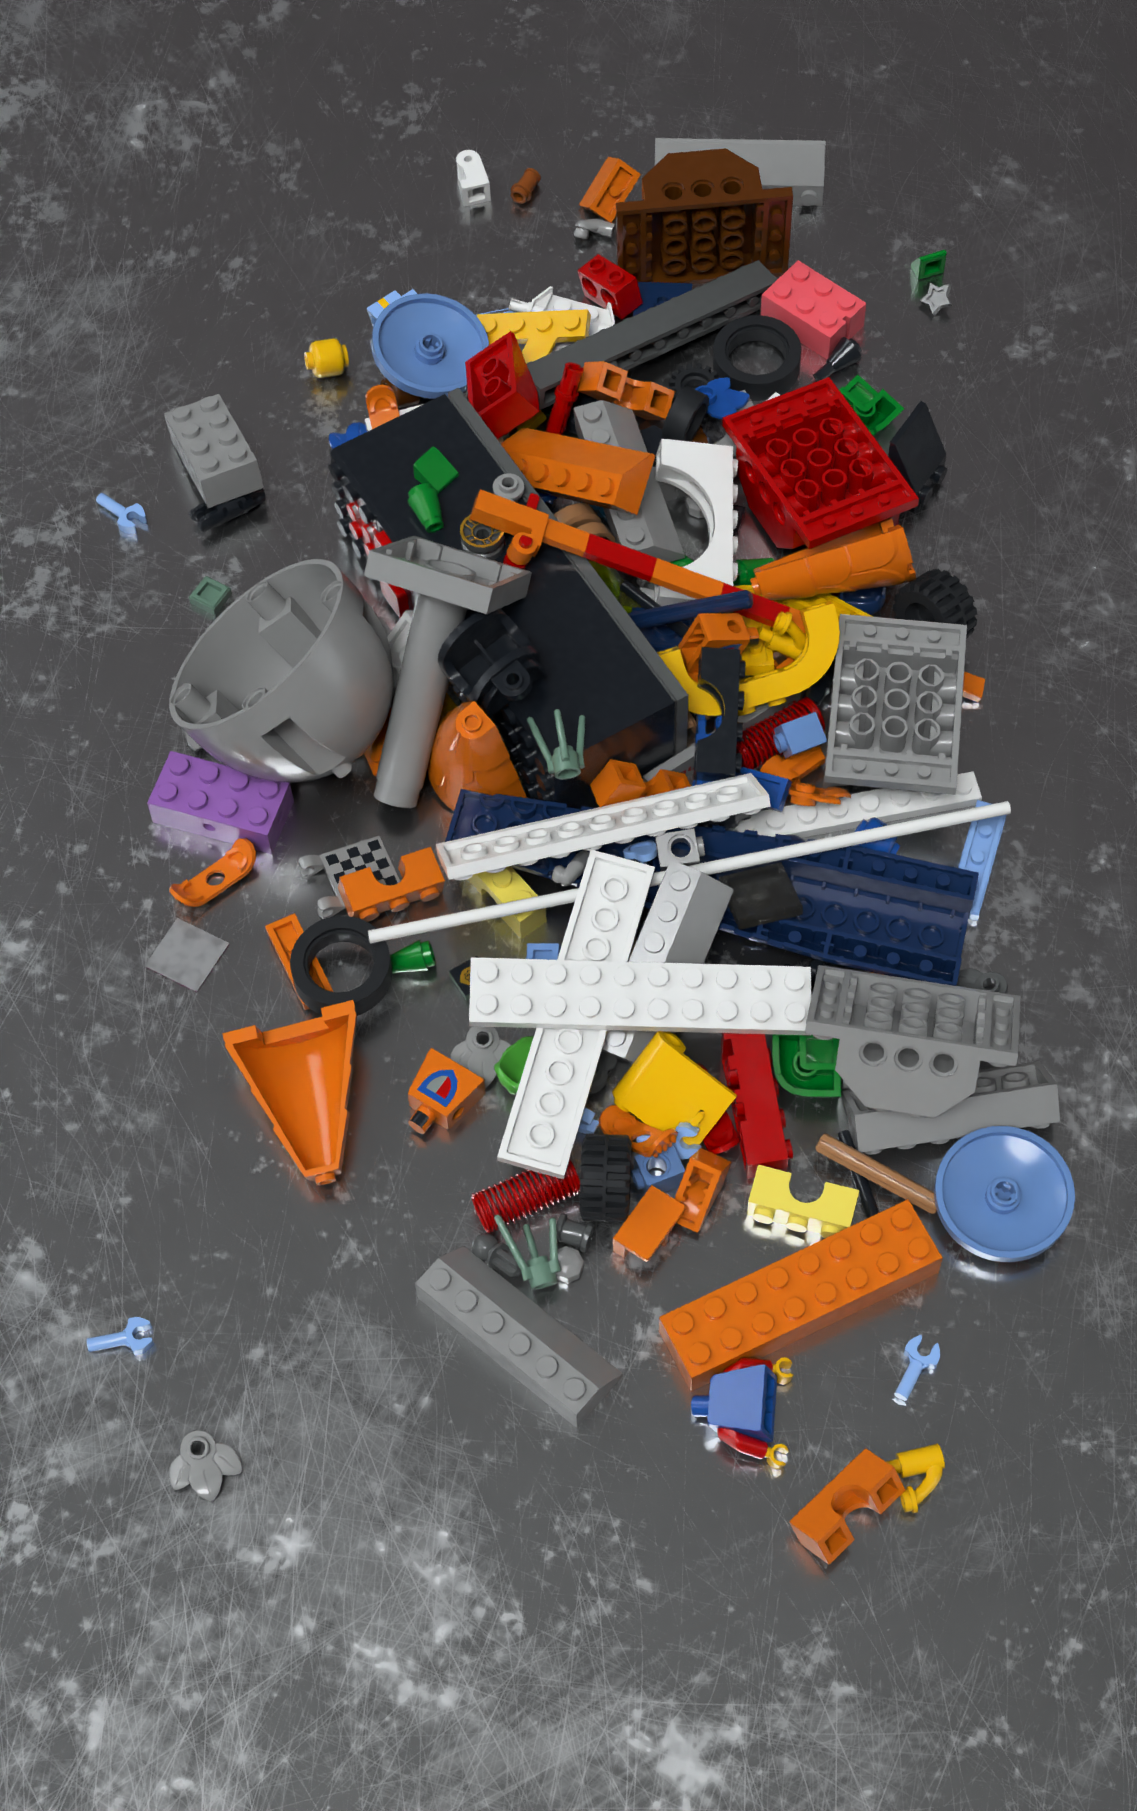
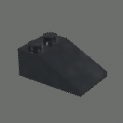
(919, 453)

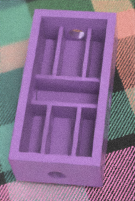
(219, 802)

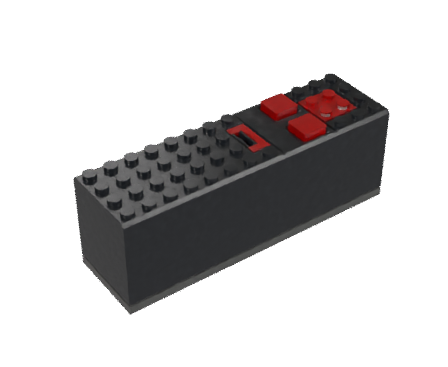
(584, 636)

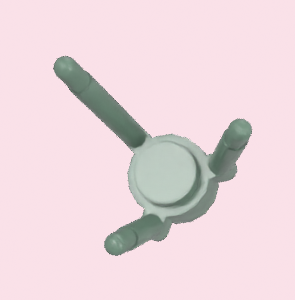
(565, 761)
(539, 1270)

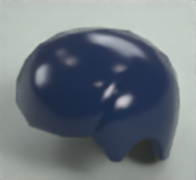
(867, 600)

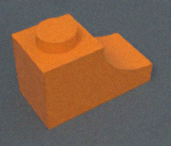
(700, 1187)

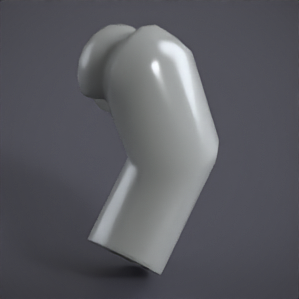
(596, 226)
(574, 869)

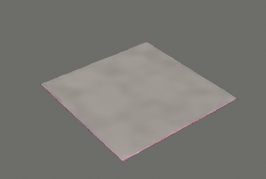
(186, 954)

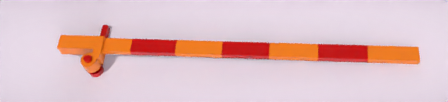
(535, 527)

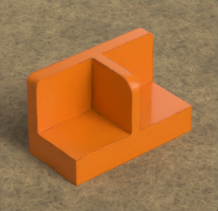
(610, 187)
(648, 1225)

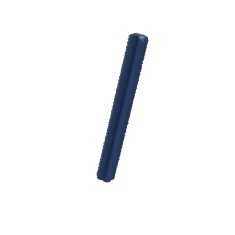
(690, 609)

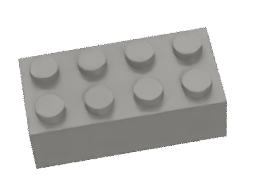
(214, 450)

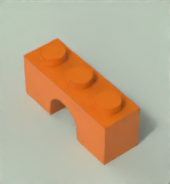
(612, 385)
(623, 782)
(367, 897)
(862, 1483)

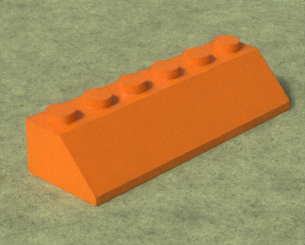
(581, 469)

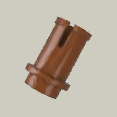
(522, 191)

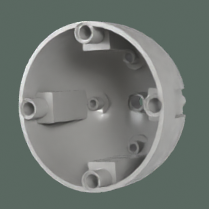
(289, 677)

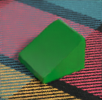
(929, 264)
(434, 469)

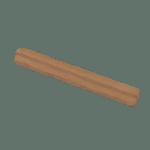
(876, 1172)

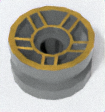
(473, 542)

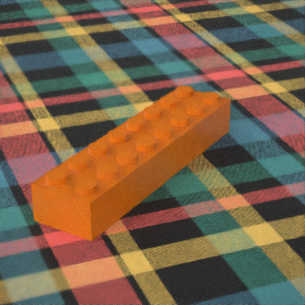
(800, 1294)

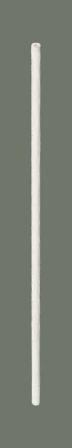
(708, 868)

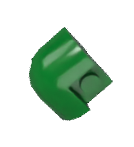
(873, 408)
(806, 1065)

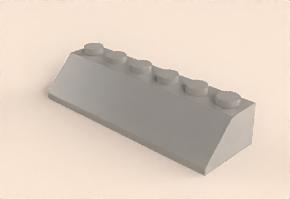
(780, 162)
(652, 527)
(675, 931)
(1003, 1097)
(517, 1334)

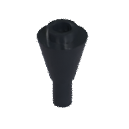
(845, 354)

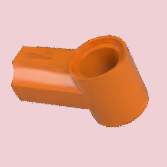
(796, 766)

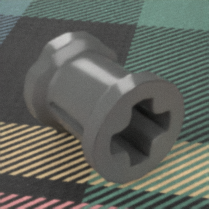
(574, 1232)

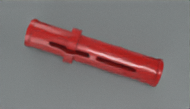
(566, 395)

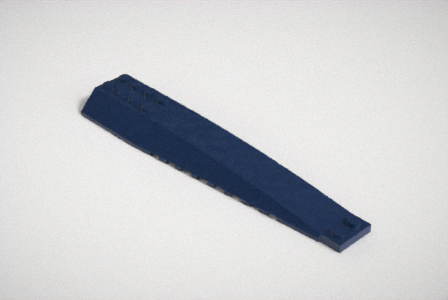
(856, 901)

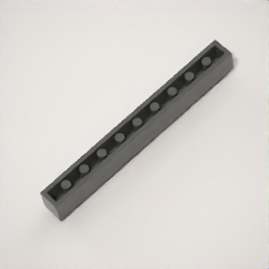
(659, 327)

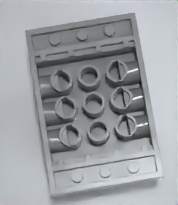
(896, 704)
(911, 1040)

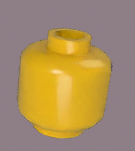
(326, 358)

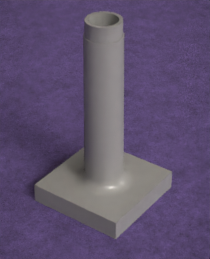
(446, 586)

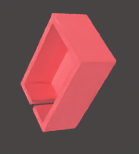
(814, 308)

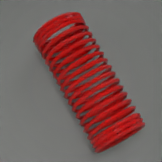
(747, 755)
(554, 1188)

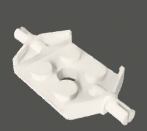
(546, 301)

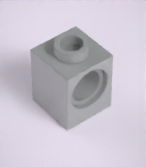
(667, 840)

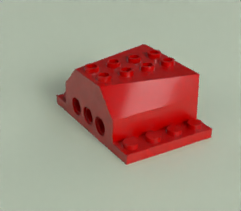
(814, 467)

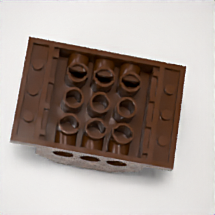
(703, 220)

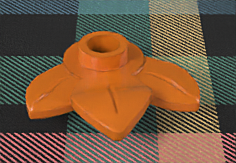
(808, 794)

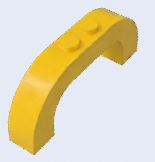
(773, 686)

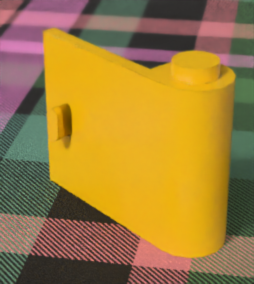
(671, 1089)

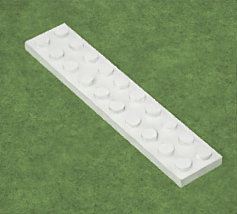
(602, 825)
(639, 996)
(565, 1060)

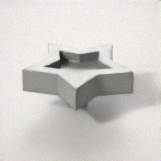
(937, 298)

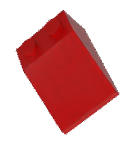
(501, 386)

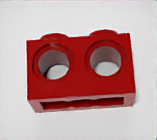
(609, 283)

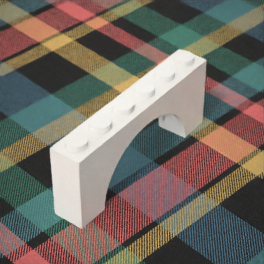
(707, 477)

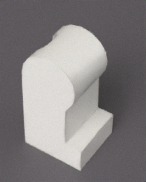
(472, 178)

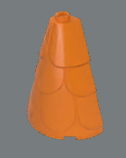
(853, 562)
(470, 757)
(303, 1084)

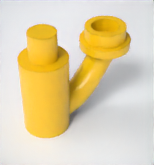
(784, 637)
(915, 1462)

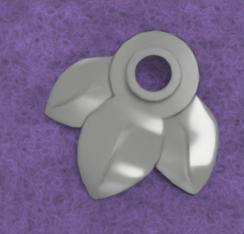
(478, 1057)
(203, 1470)

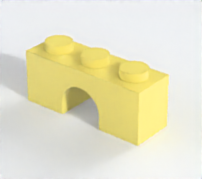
(509, 887)
(773, 1202)

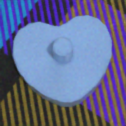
(641, 851)

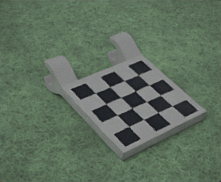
(345, 861)

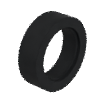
(765, 330)
(332, 931)

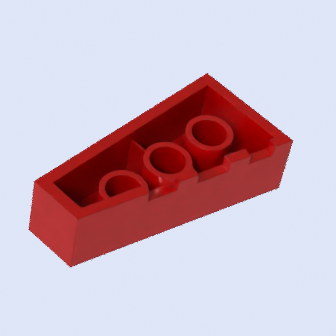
(755, 1109)

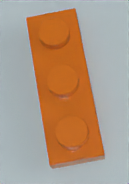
(283, 936)

